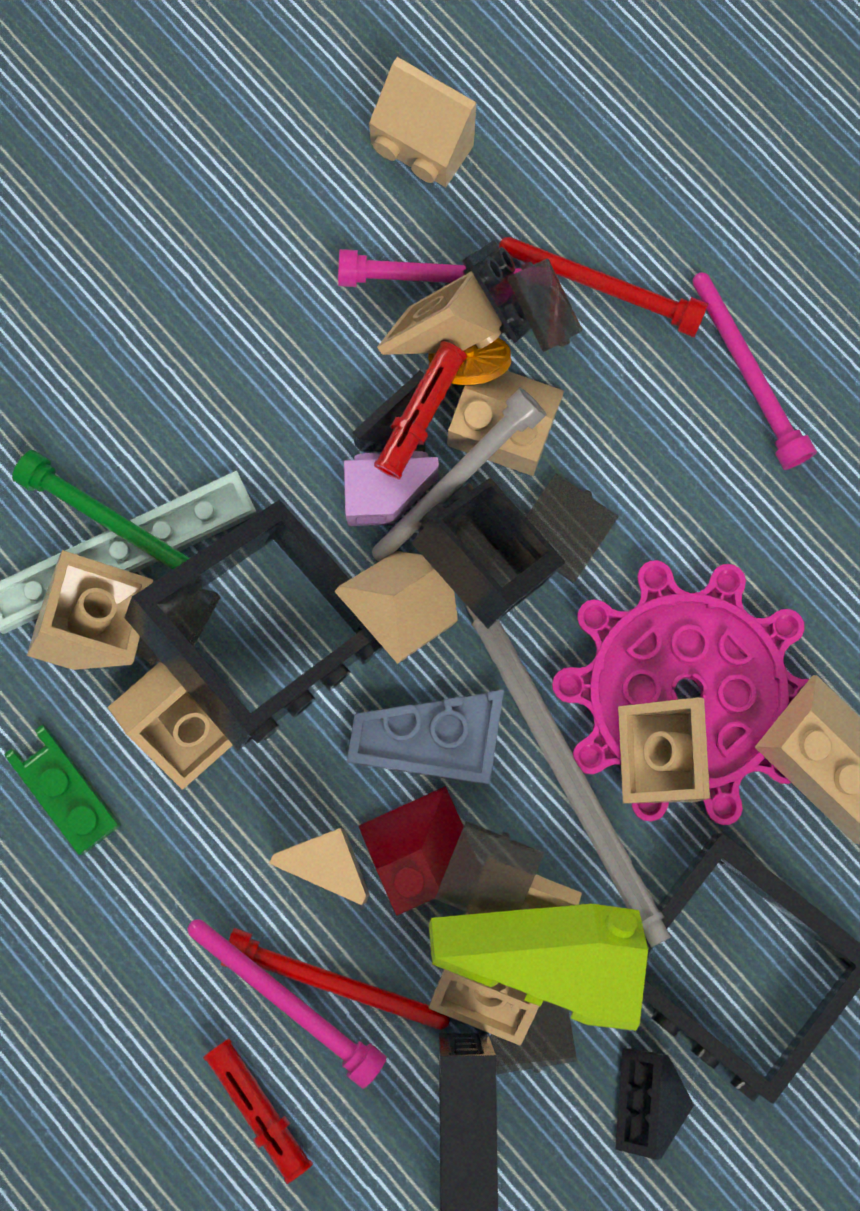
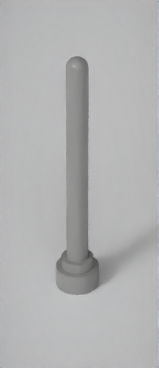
(520, 413)

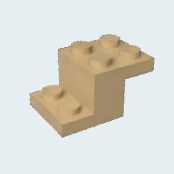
(499, 1008)

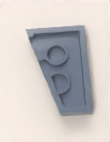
(431, 739)

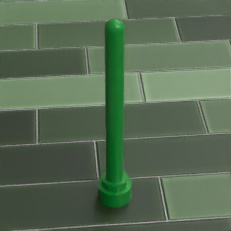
(36, 473)

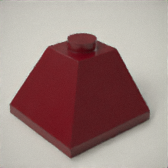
(413, 848)

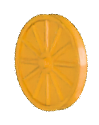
(483, 363)

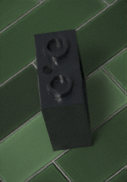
(507, 530)

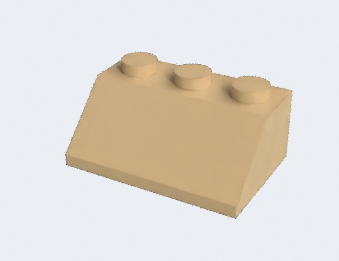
(819, 753)

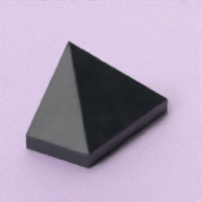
(377, 429)
(650, 1103)

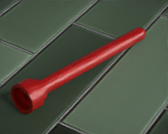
(684, 314)
(336, 983)

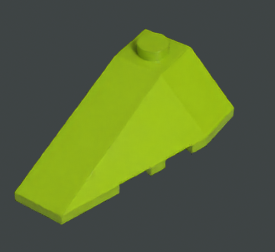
(564, 955)

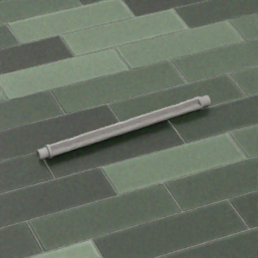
(572, 780)

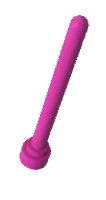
(356, 268)
(791, 444)
(360, 1060)

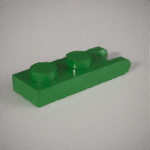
(64, 793)

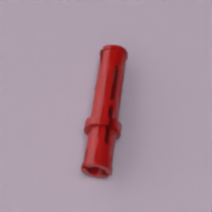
(412, 425)
(258, 1111)

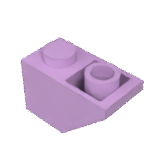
(380, 499)

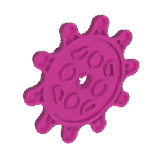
(693, 638)

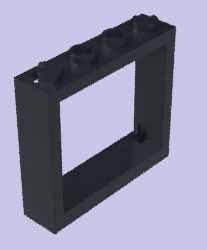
(149, 620)
(802, 913)
(468, 1123)

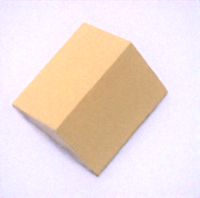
(401, 602)
(664, 751)
(326, 863)

